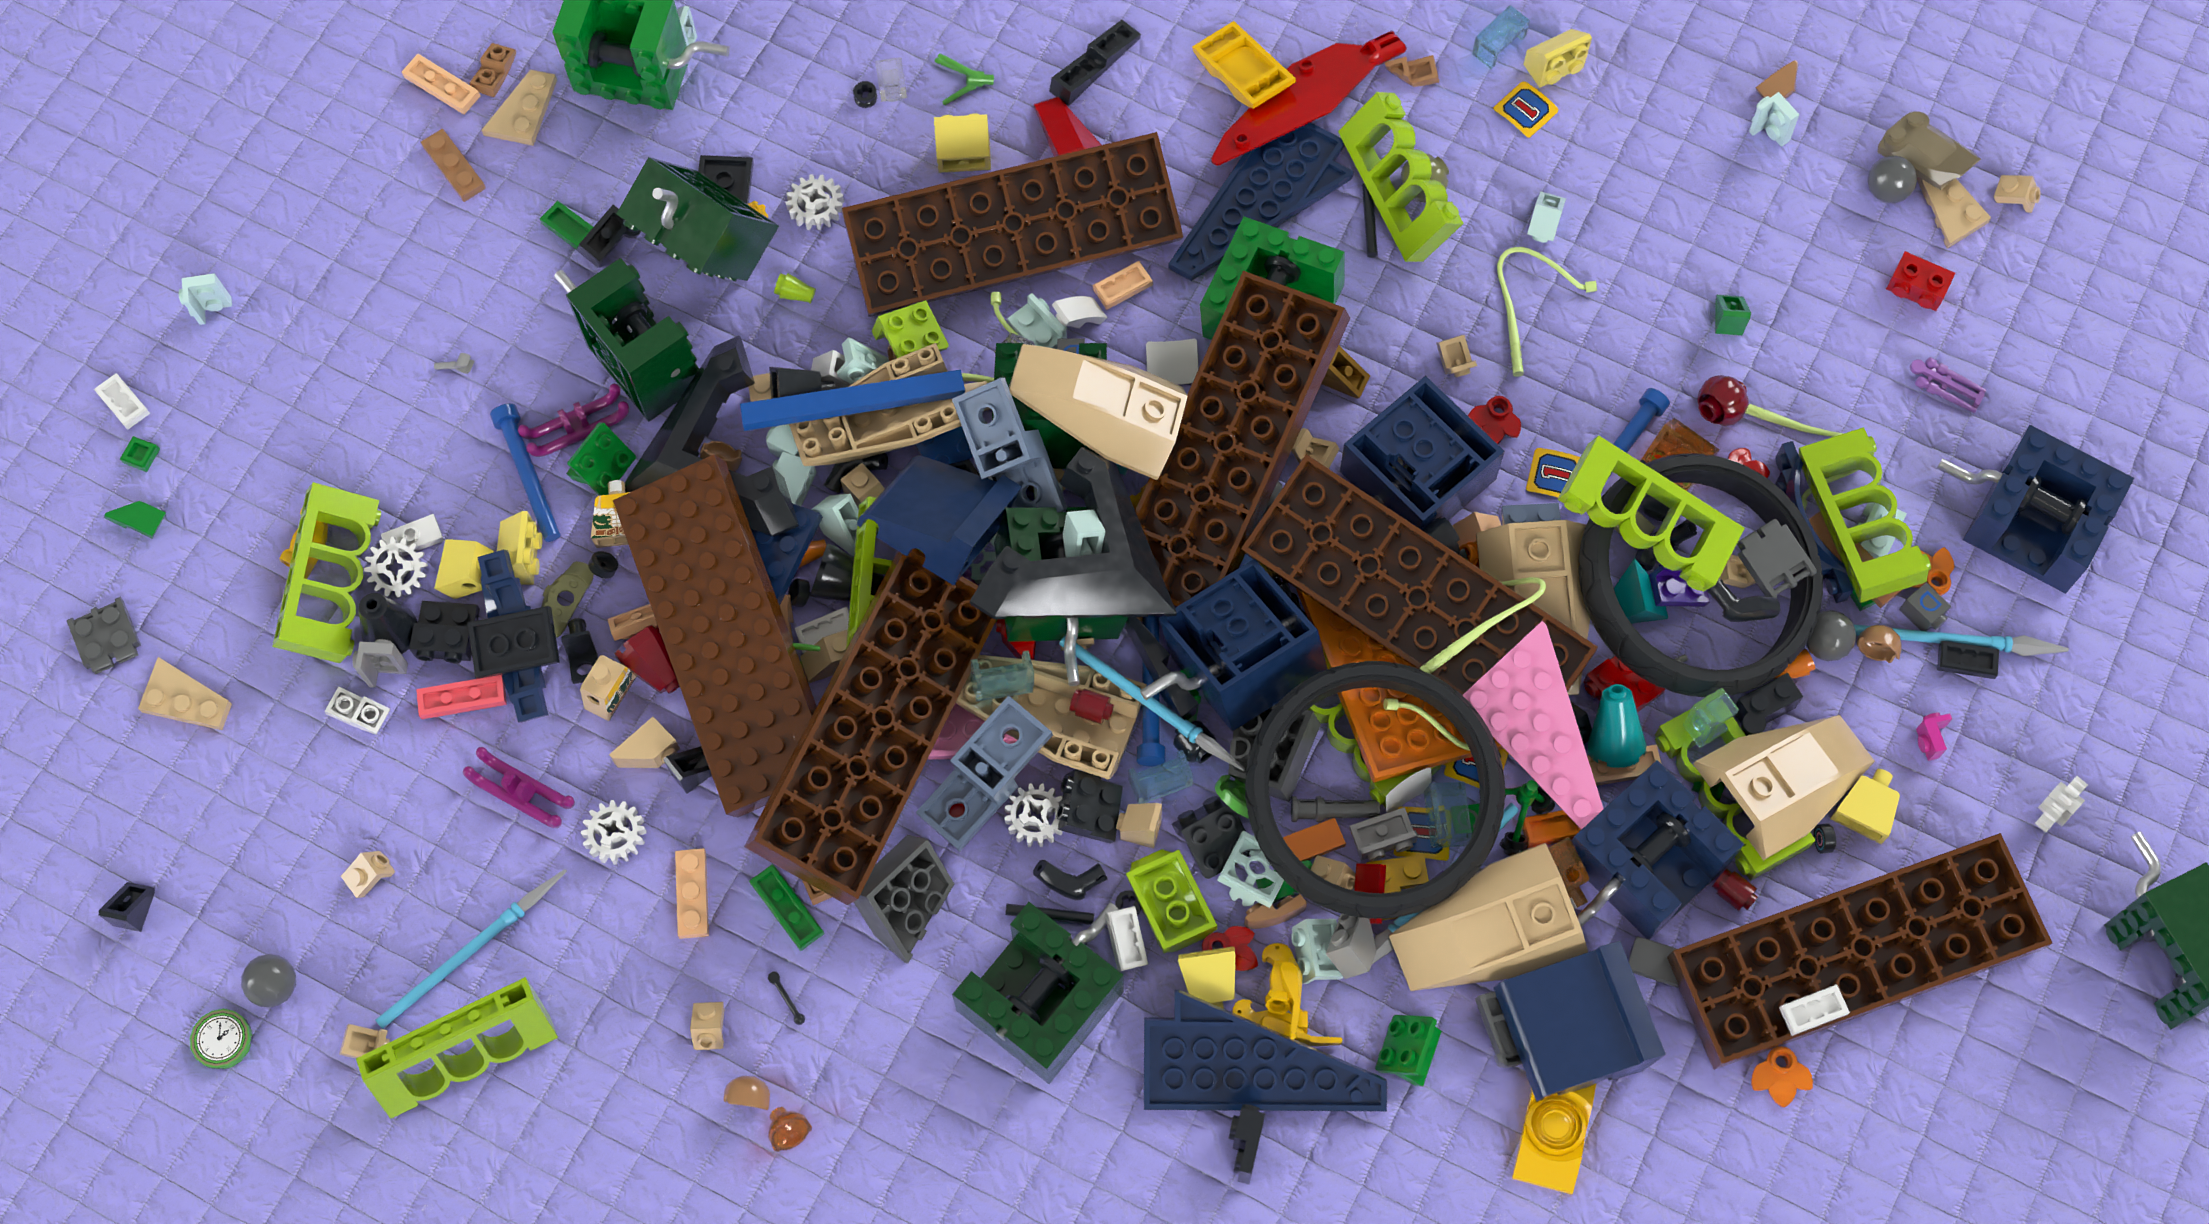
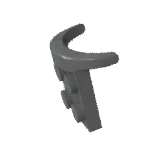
(1498, 1031)

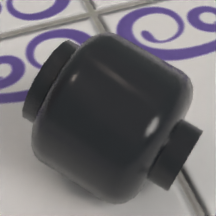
(1193, 751)

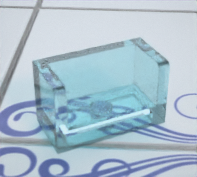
(1499, 35)
(1002, 680)
(1707, 717)
(1161, 779)
(1447, 814)

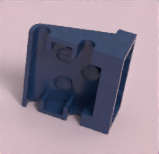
(941, 513)
(1579, 1022)

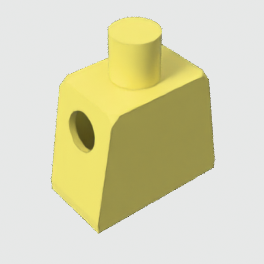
(459, 568)
(1869, 807)
(1210, 974)

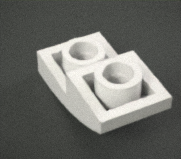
(1078, 311)
(357, 711)

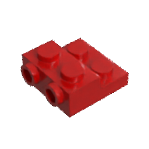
(1615, 672)

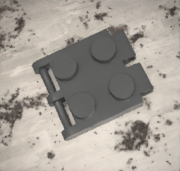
(1774, 557)
(105, 635)

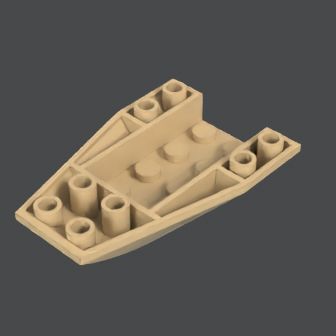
(1103, 405)
(883, 430)
(1545, 552)
(1075, 740)
(1788, 777)
(1494, 927)

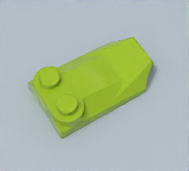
(1170, 900)

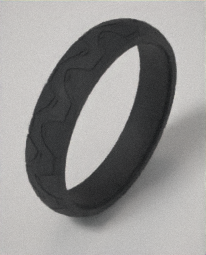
(1637, 653)
(1418, 684)

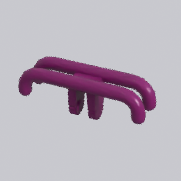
(574, 423)
(518, 789)

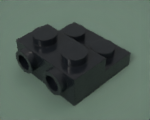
(443, 631)
(1089, 806)
(1246, 1134)

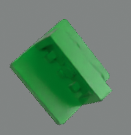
(600, 459)
(1409, 1048)

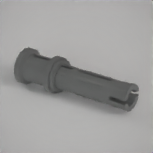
(1321, 809)

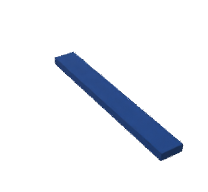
(852, 400)

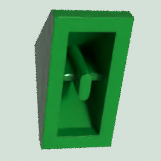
(1731, 315)

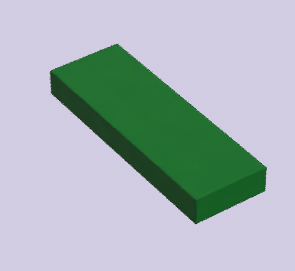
(786, 907)

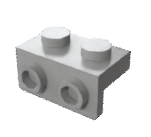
(378, 658)
(1383, 834)

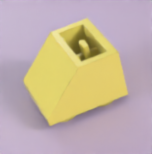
(1557, 57)
(962, 143)
(522, 540)

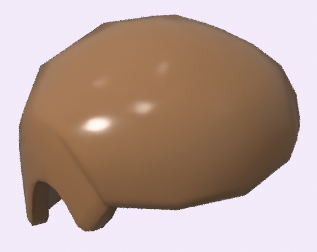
(723, 451)
(1880, 643)
(747, 1092)

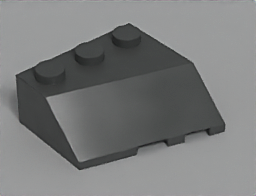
(1289, 754)
(904, 894)

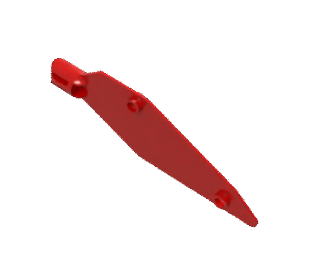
(1320, 87)

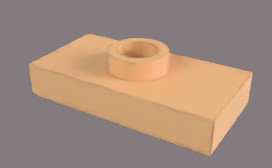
(1122, 285)

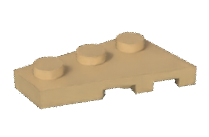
(523, 110)
(1954, 210)
(182, 698)

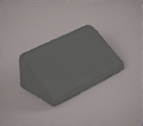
(1650, 961)

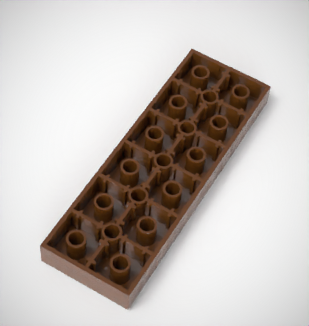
(1012, 224)
(1237, 431)
(1396, 580)
(720, 627)
(872, 730)
(1870, 940)

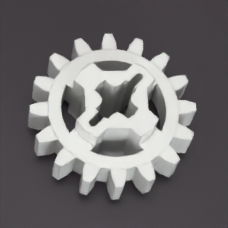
(812, 198)
(383, 568)
(2061, 804)
(1026, 822)
(610, 844)

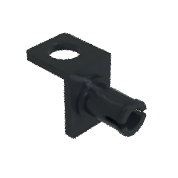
(579, 648)

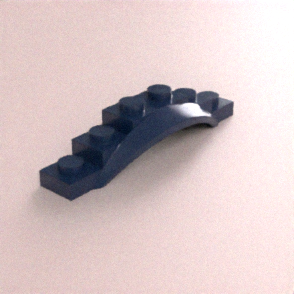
(1833, 569)
(501, 597)

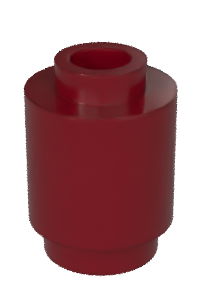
(1091, 706)
(1735, 890)

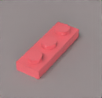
(461, 697)

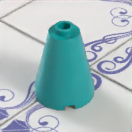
(1617, 729)

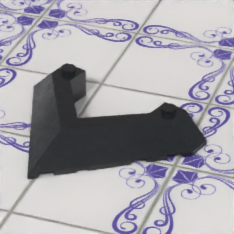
(693, 418)
(1105, 584)

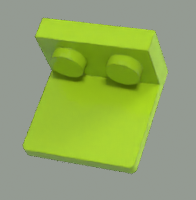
(910, 329)

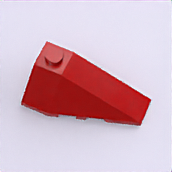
(1062, 128)

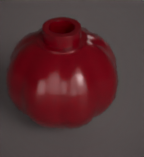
(1723, 400)

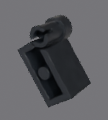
(605, 237)
(1767, 704)

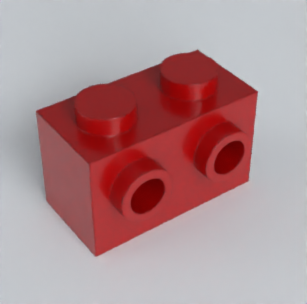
(1920, 281)

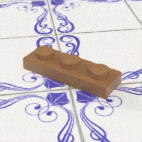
(453, 165)

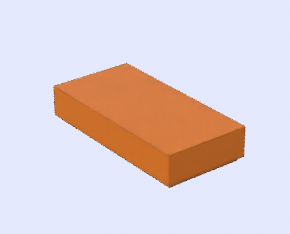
(1549, 828)
(1316, 840)

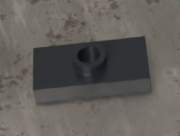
(1968, 659)

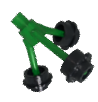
(1526, 795)

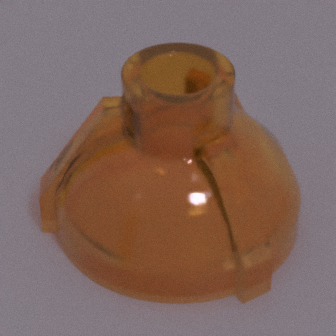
(787, 1129)

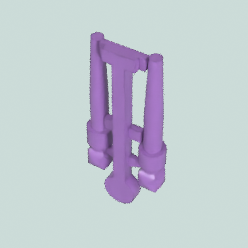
(1936, 371)

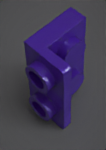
(1674, 591)

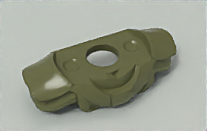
(574, 580)

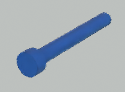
(1652, 404)
(506, 419)
(1150, 752)

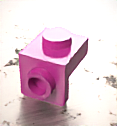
(1929, 736)

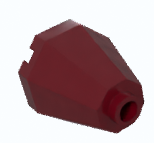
(649, 660)

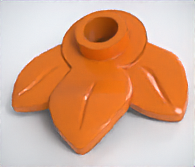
(1941, 567)
(1781, 1081)

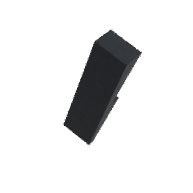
(1100, 55)
(1156, 659)

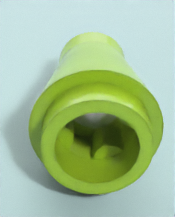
(793, 289)

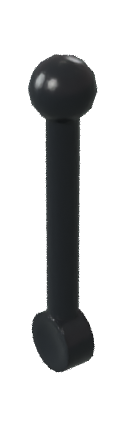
(774, 979)

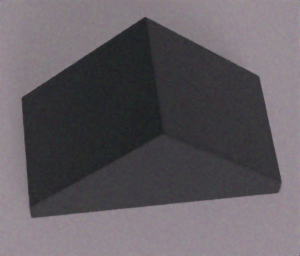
(688, 768)
(128, 906)

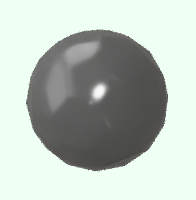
(1892, 179)
(1832, 636)
(268, 980)

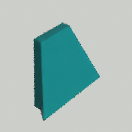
(1637, 597)

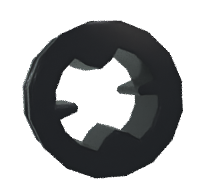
(871, 98)
(1127, 895)

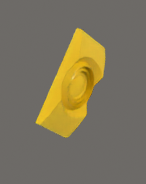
(1242, 65)
(1554, 1139)

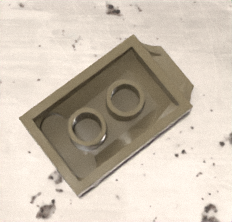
(1931, 152)

